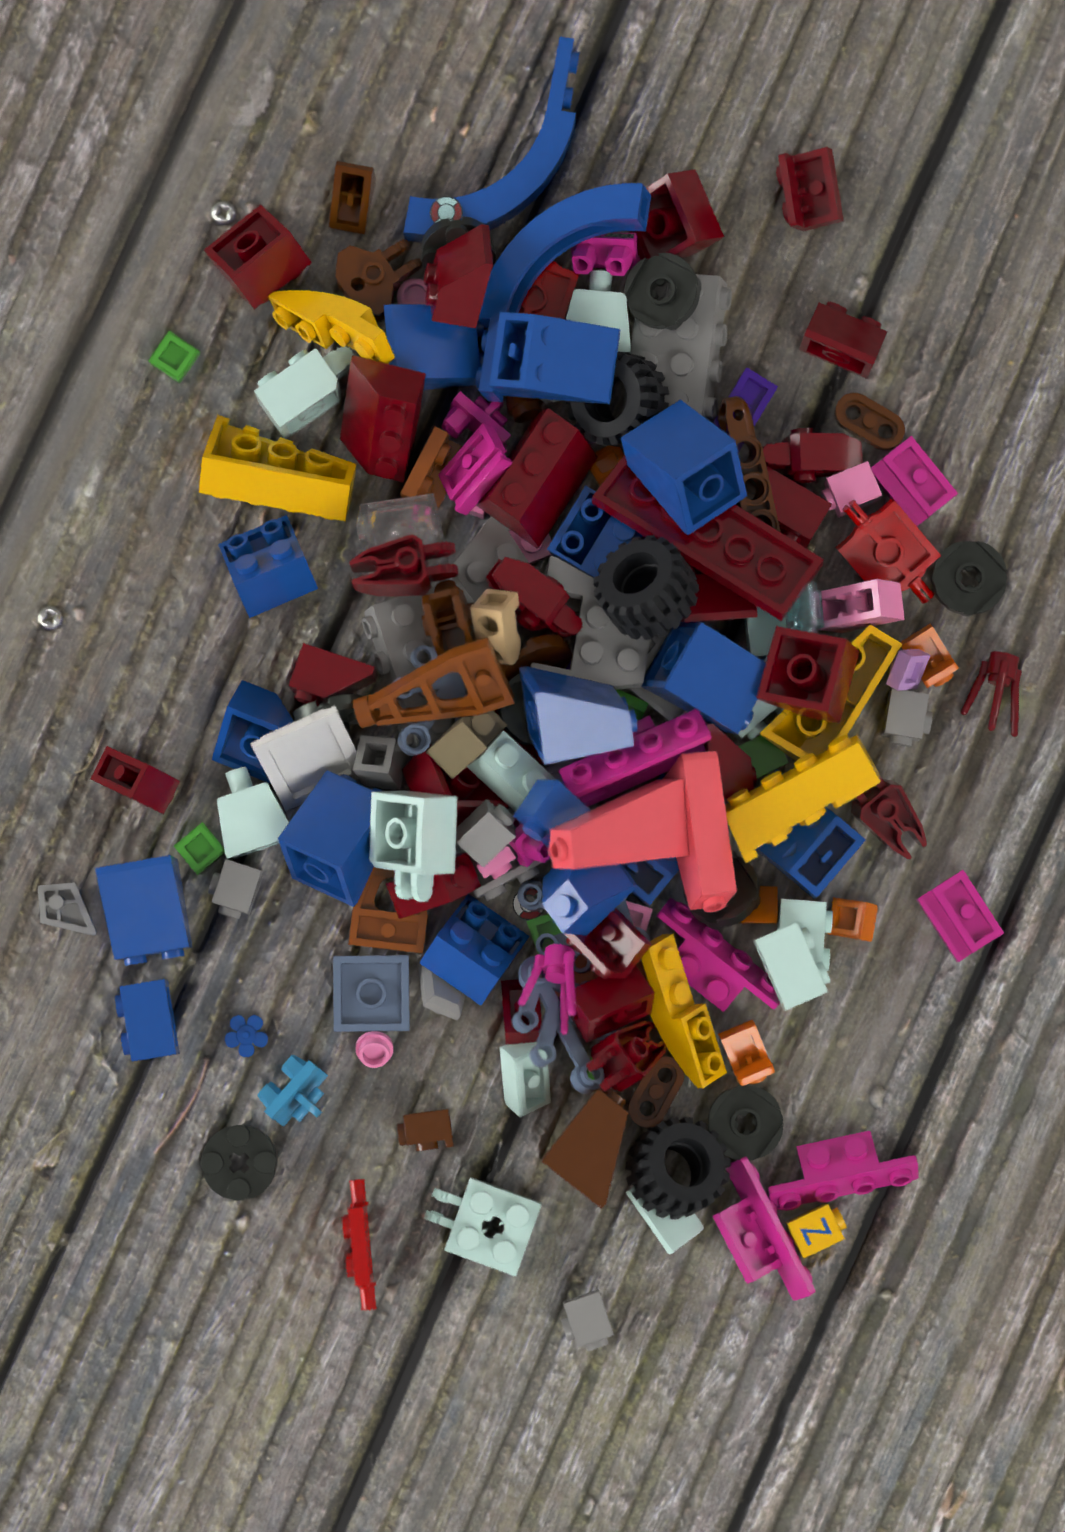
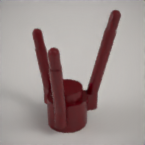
(1002, 670)

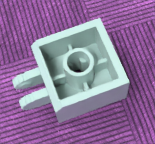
(303, 389)
(414, 838)
(481, 1203)

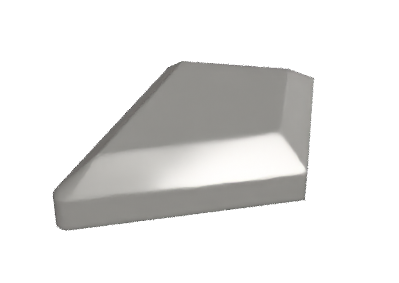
(64, 908)
(439, 994)

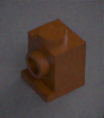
(426, 1130)

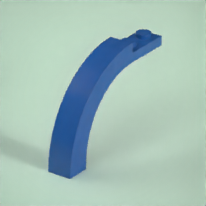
(532, 175)
(541, 242)

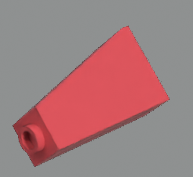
(631, 828)
(709, 867)

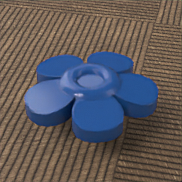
(246, 1035)

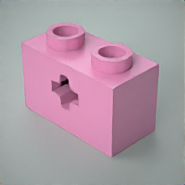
(862, 604)

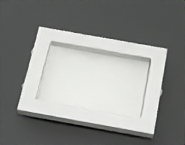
(302, 753)

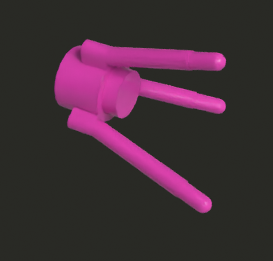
(558, 969)

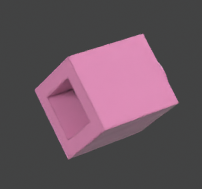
(852, 484)

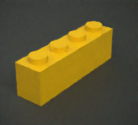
(275, 473)
(805, 735)
(800, 794)

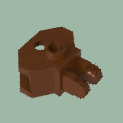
(373, 272)
(447, 617)

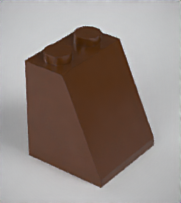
(590, 1146)

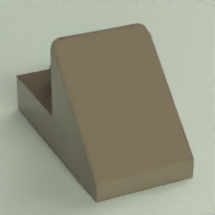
(465, 741)

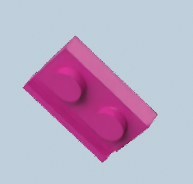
(475, 468)
(913, 481)
(960, 916)

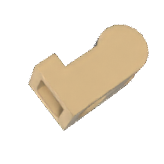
(495, 618)

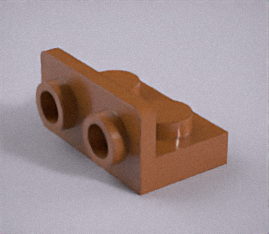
(432, 460)

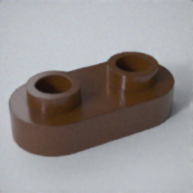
(870, 420)
(657, 1092)

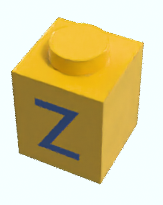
(816, 1229)

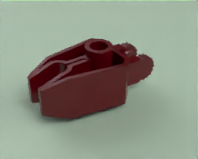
(813, 455)
(402, 567)
(539, 596)
(885, 811)
(626, 1056)

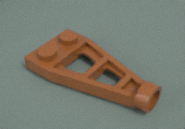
(479, 670)
(384, 928)

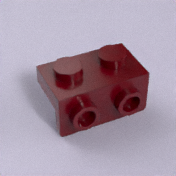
(809, 189)
(611, 946)

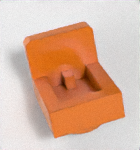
(940, 664)
(746, 1053)

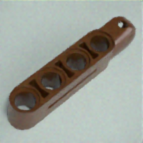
(754, 468)

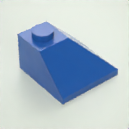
(248, 718)
(584, 896)

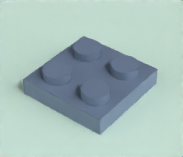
(371, 993)

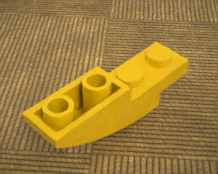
(331, 318)
(680, 1021)

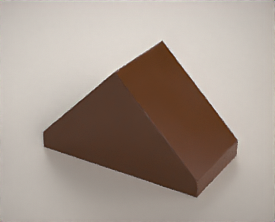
(351, 197)

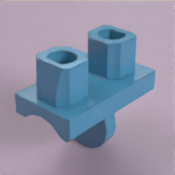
(299, 1094)

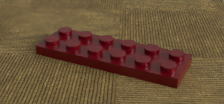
(730, 548)

